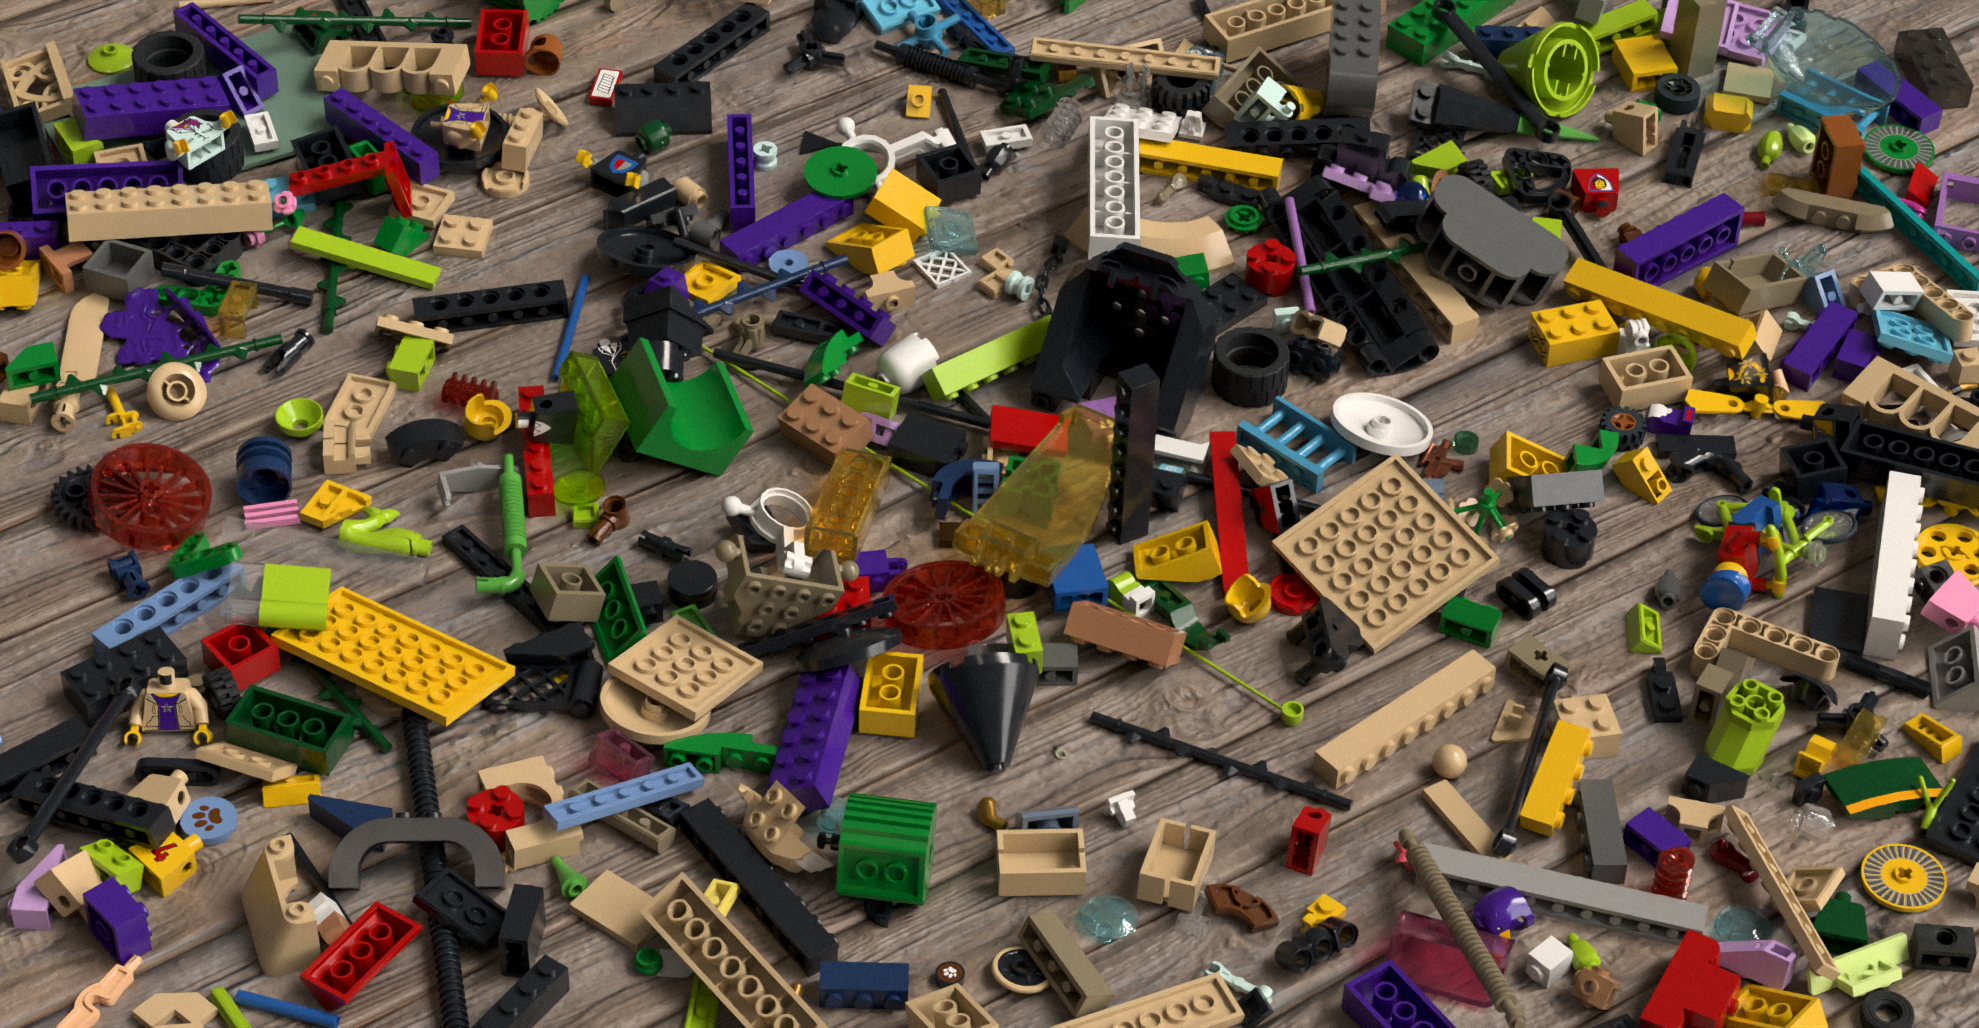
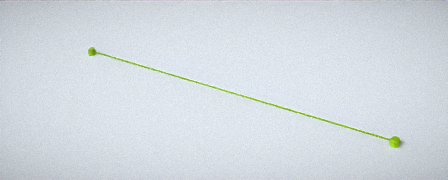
(1292, 711)

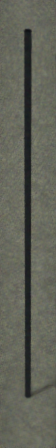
(935, 410)

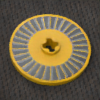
(1886, 875)

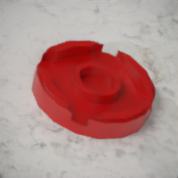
(1292, 595)

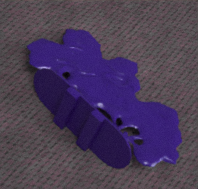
(151, 334)

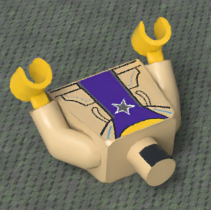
(467, 123)
(169, 706)

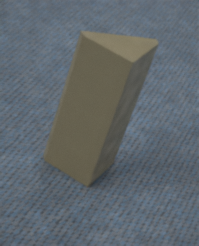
(1697, 36)

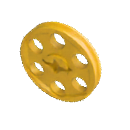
(1950, 546)

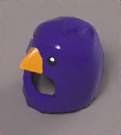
(1498, 912)

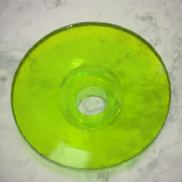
(579, 488)

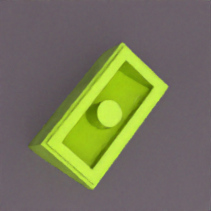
(1643, 630)

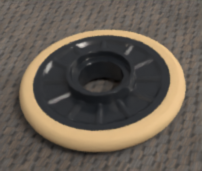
(1005, 971)

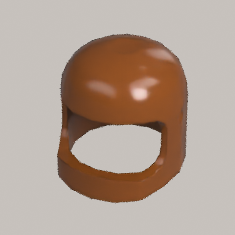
(547, 55)
(11, 249)

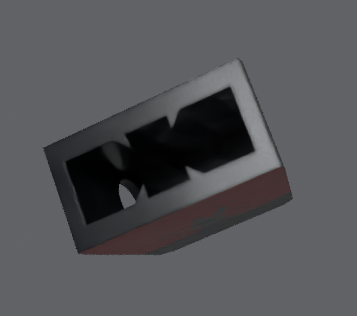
(1275, 506)

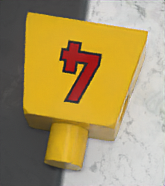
(170, 864)

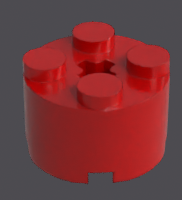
(1270, 268)
(495, 812)

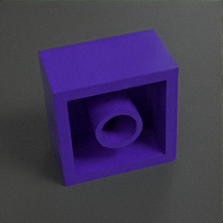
(117, 920)

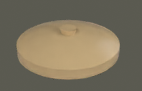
(643, 716)

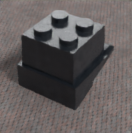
(665, 317)

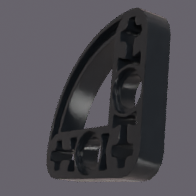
(1550, 164)

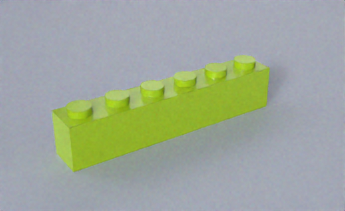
(986, 361)

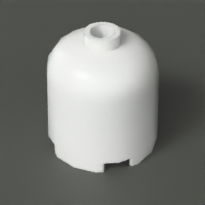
(905, 363)

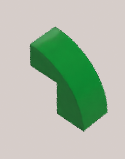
(1592, 456)

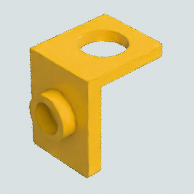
(919, 101)

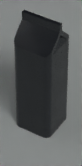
(639, 204)

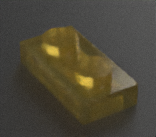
(1779, 181)

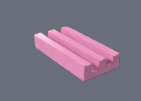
(274, 513)

